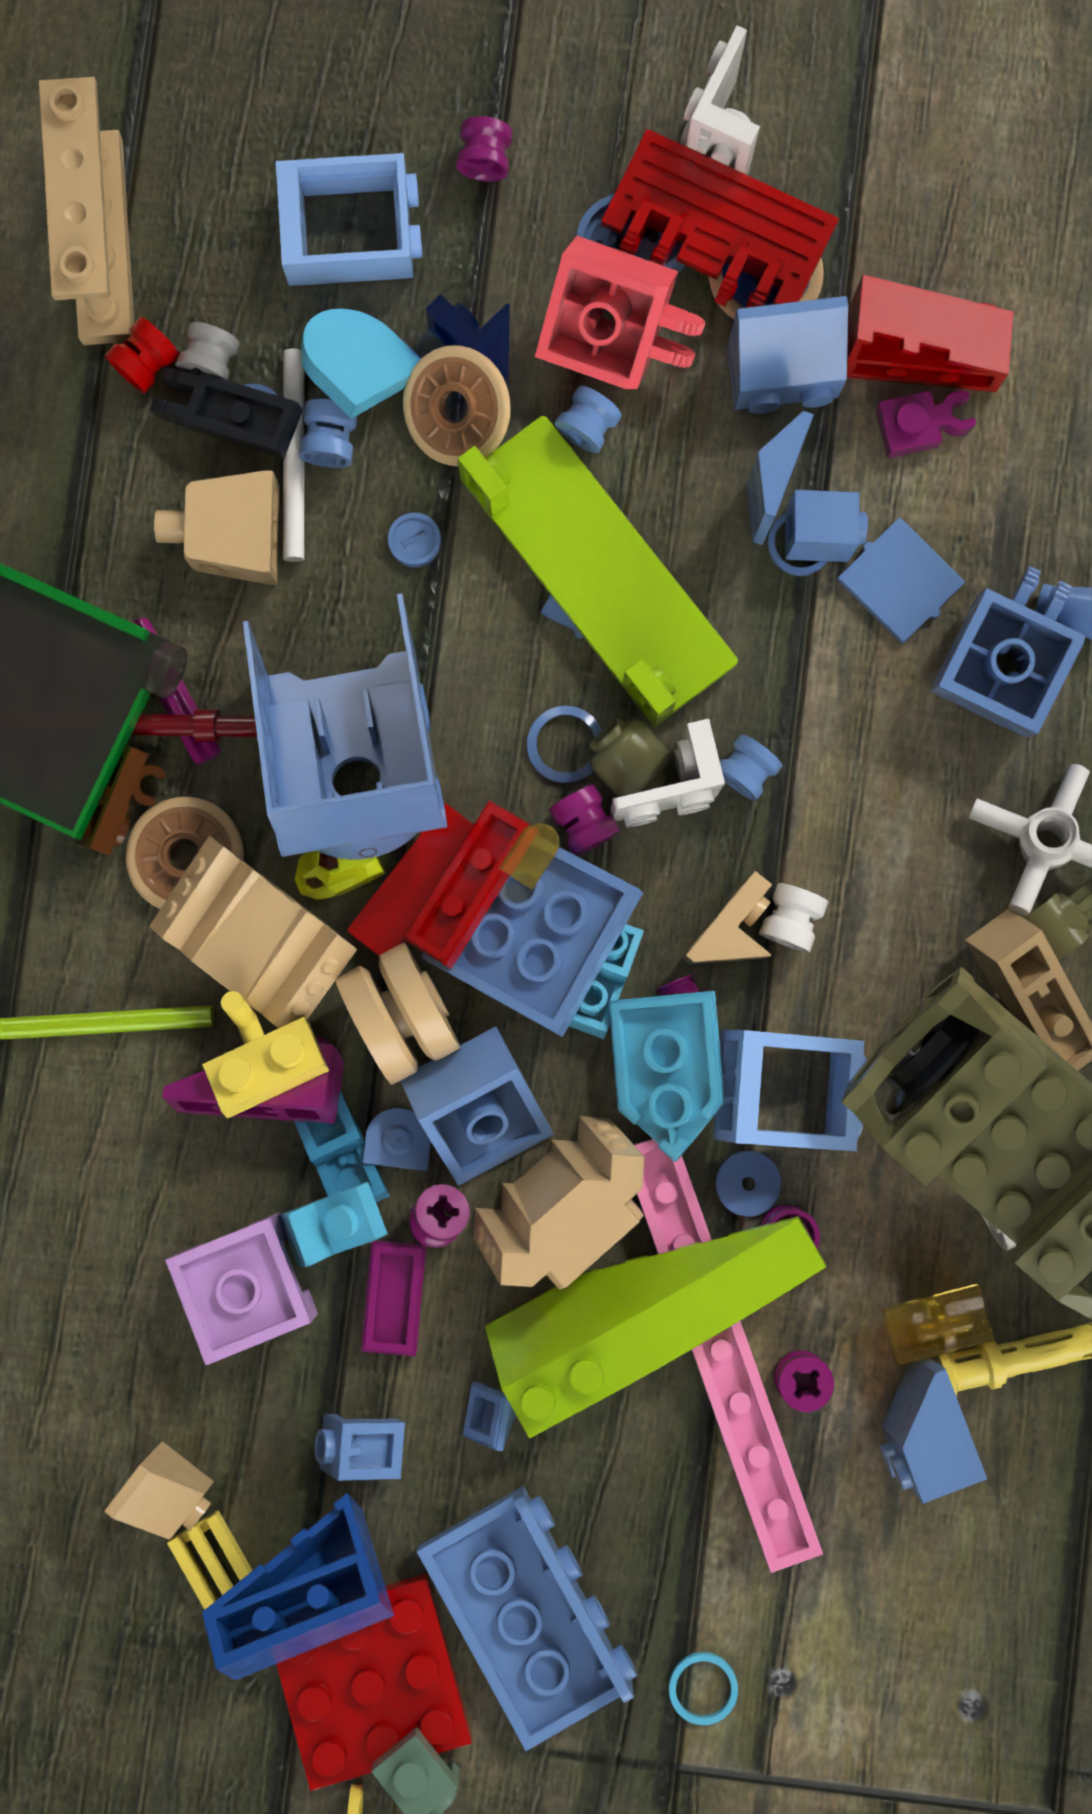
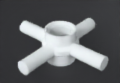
(1038, 856)

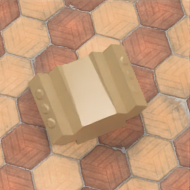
(251, 936)
(564, 1208)

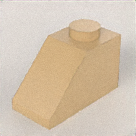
(162, 1494)

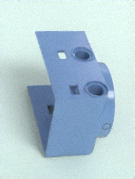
(329, 721)

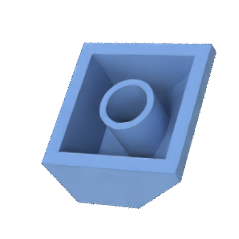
(788, 354)
(476, 1106)
(928, 1435)

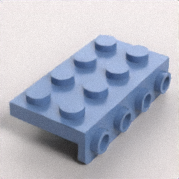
(527, 1617)

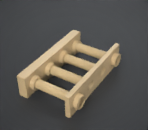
(86, 210)

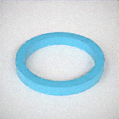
(703, 1719)

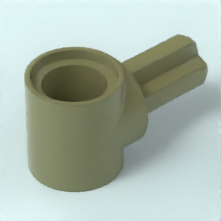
(1064, 919)

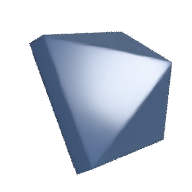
(488, 1416)

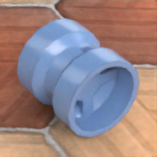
(327, 435)

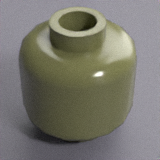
(629, 757)

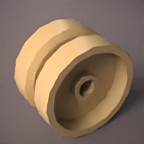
(393, 1016)

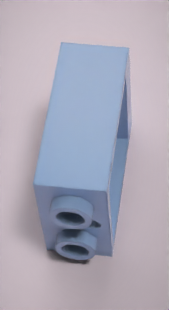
(345, 176)
(742, 1073)

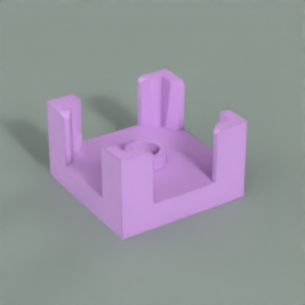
(240, 1289)

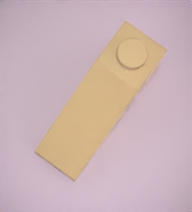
(1033, 985)

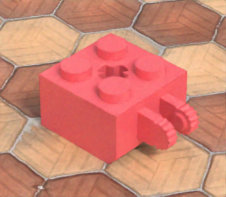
(637, 296)

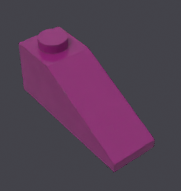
(308, 1102)

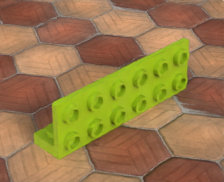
(598, 569)

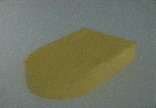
(531, 854)

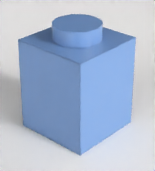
(824, 526)

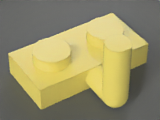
(265, 1063)

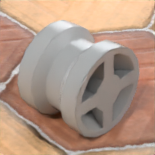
(207, 350)

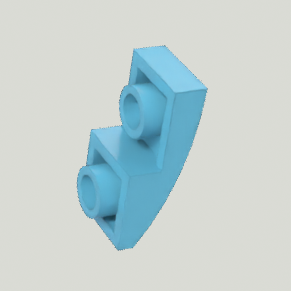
(593, 1012)

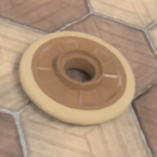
(486, 399)
(162, 828)

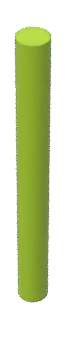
(106, 1022)

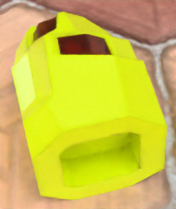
(328, 876)

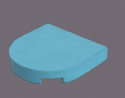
(355, 359)

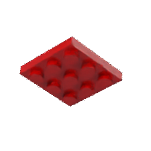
(374, 1689)

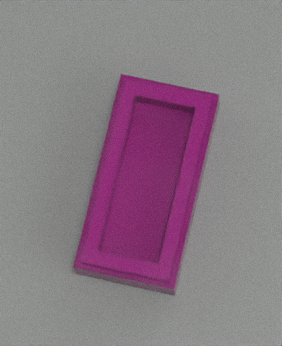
(394, 1297)

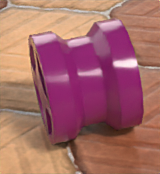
(484, 149)
(432, 1226)
(794, 1373)

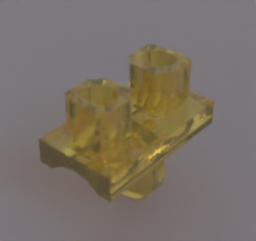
(937, 1324)

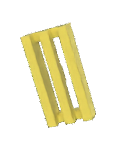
(191, 1567)

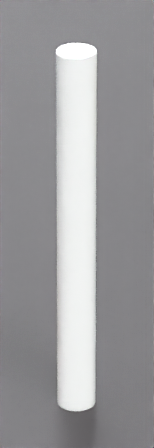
(292, 464)

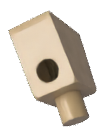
(228, 526)

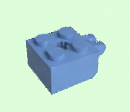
(1040, 649)

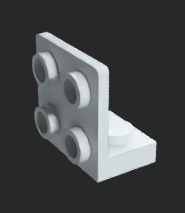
(710, 128)
(695, 761)

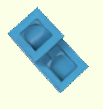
(339, 1153)

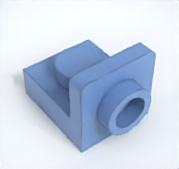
(360, 1448)

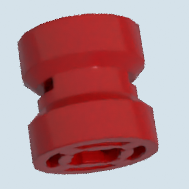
(142, 355)

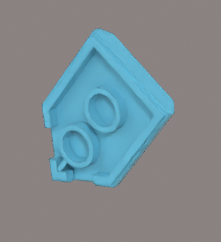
(668, 1065)

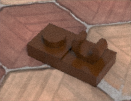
(109, 821)

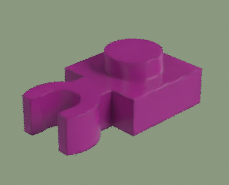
(916, 424)

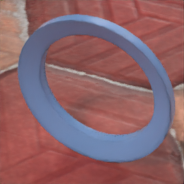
(534, 757)

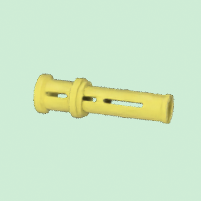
(994, 1362)

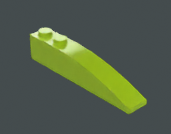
(638, 1316)

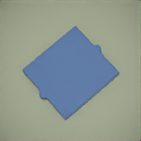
(901, 580)

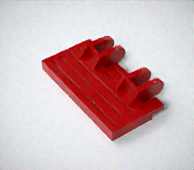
(719, 220)

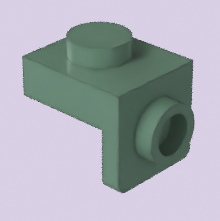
(417, 1776)

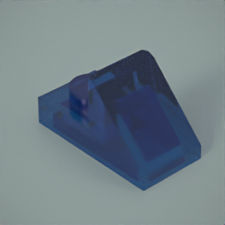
(459, 327)

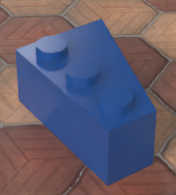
(301, 1598)

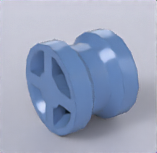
(588, 419)
(749, 767)

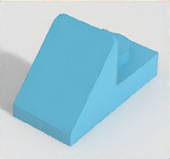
(333, 1224)

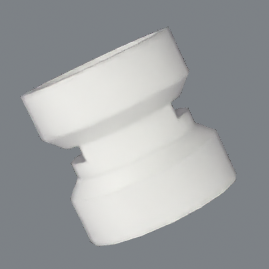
(792, 921)

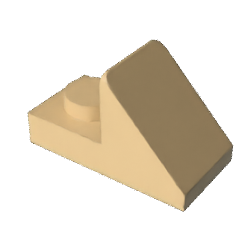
(722, 938)

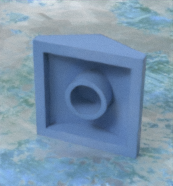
(772, 473)

